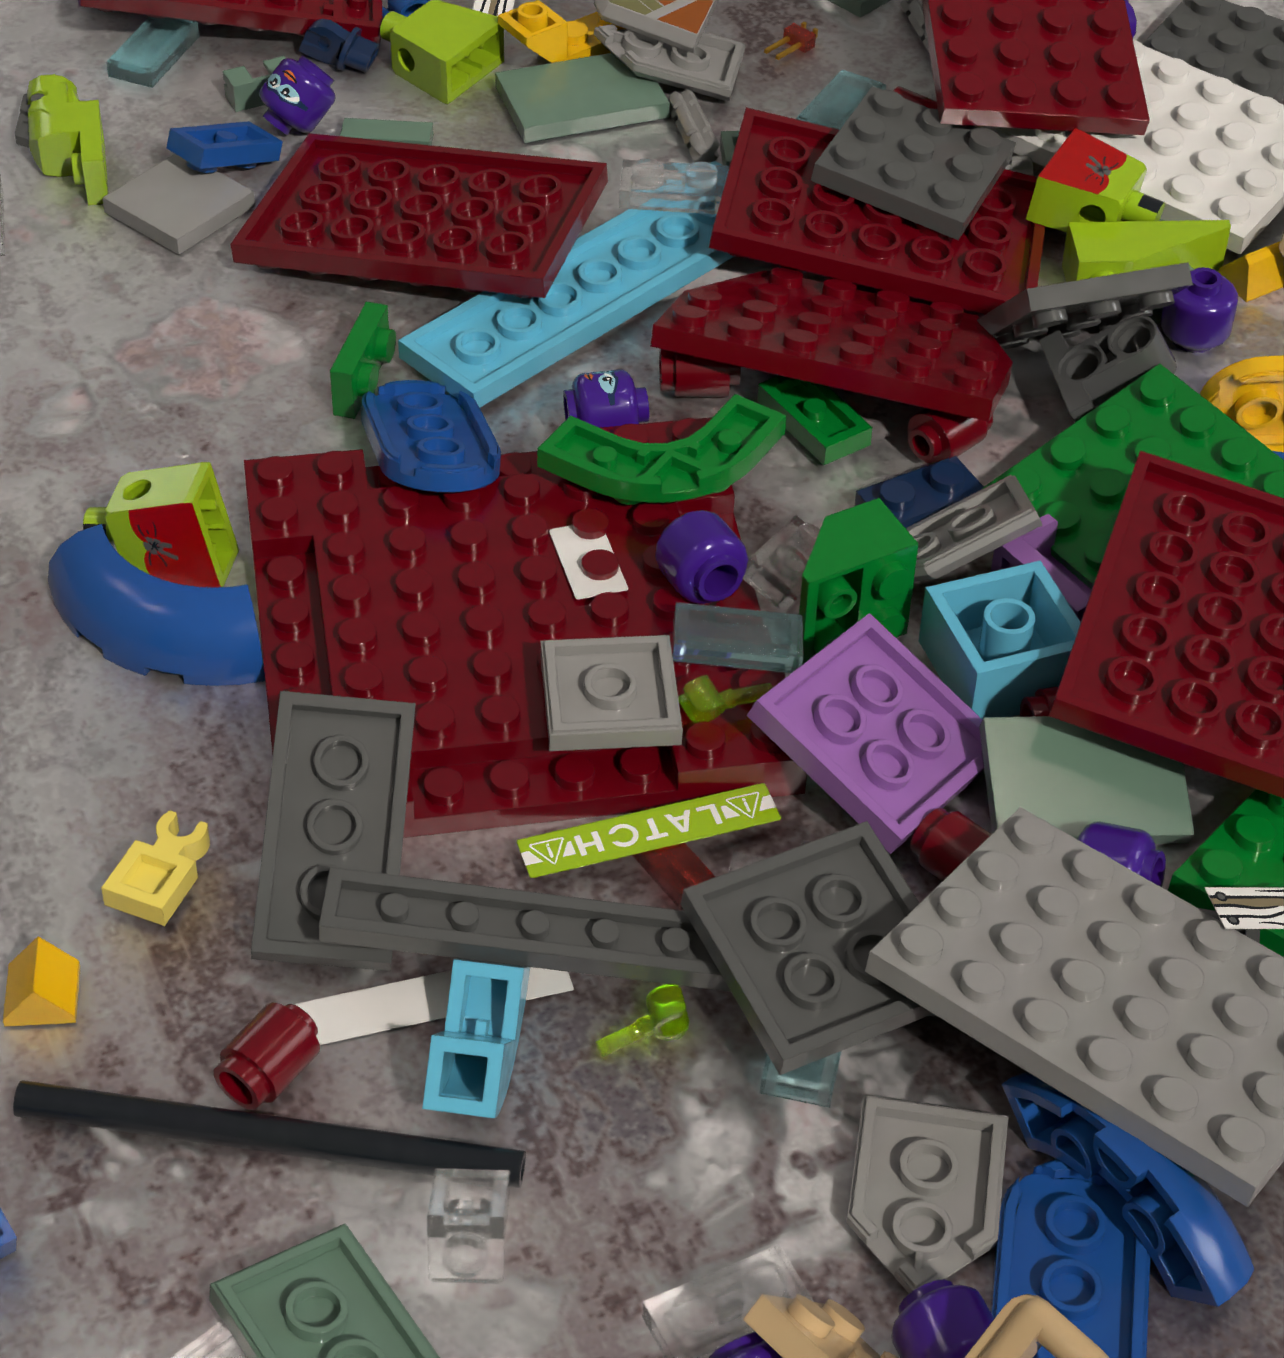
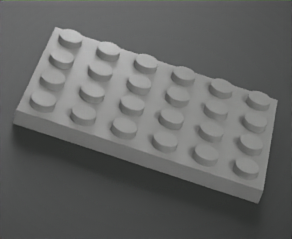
(1107, 996)

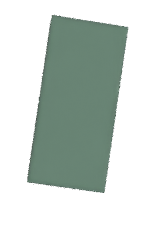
(243, 89)

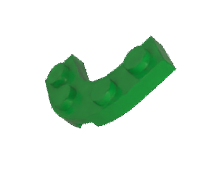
(664, 471)

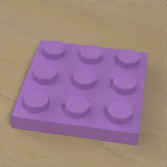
(875, 730)

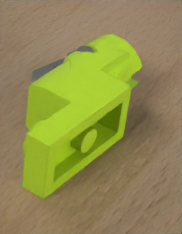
(64, 134)

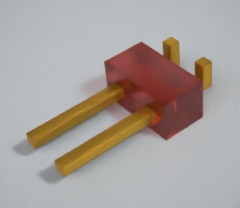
(797, 37)

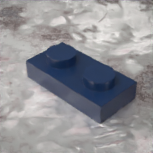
(923, 491)

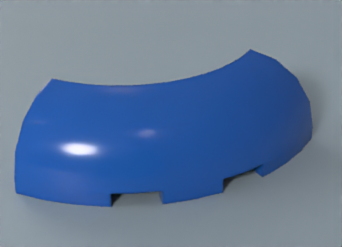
(154, 622)
(1165, 1205)

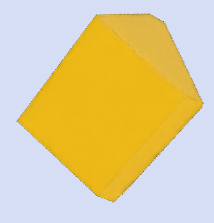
(1256, 272)
(41, 986)

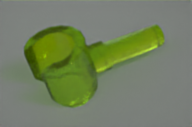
(705, 703)
(666, 1020)

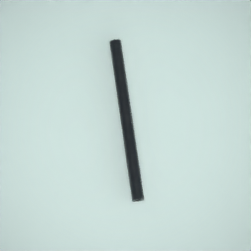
(260, 1131)

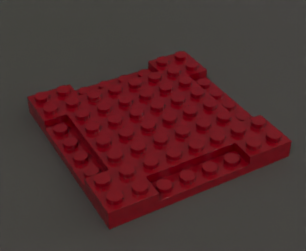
(448, 610)

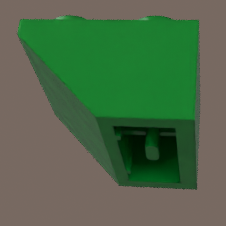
(857, 568)

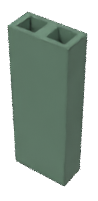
(388, 130)

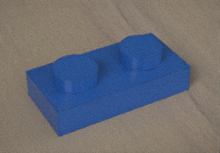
(224, 145)

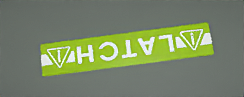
(647, 830)

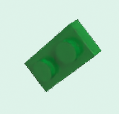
(360, 359)
(816, 417)

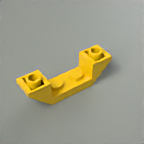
(551, 35)

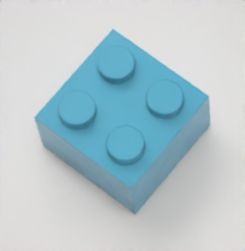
(998, 636)

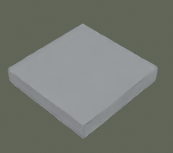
(178, 203)
(610, 693)

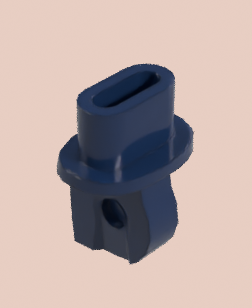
(336, 46)

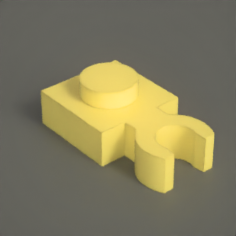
(158, 876)

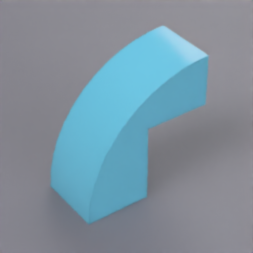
(478, 1048)

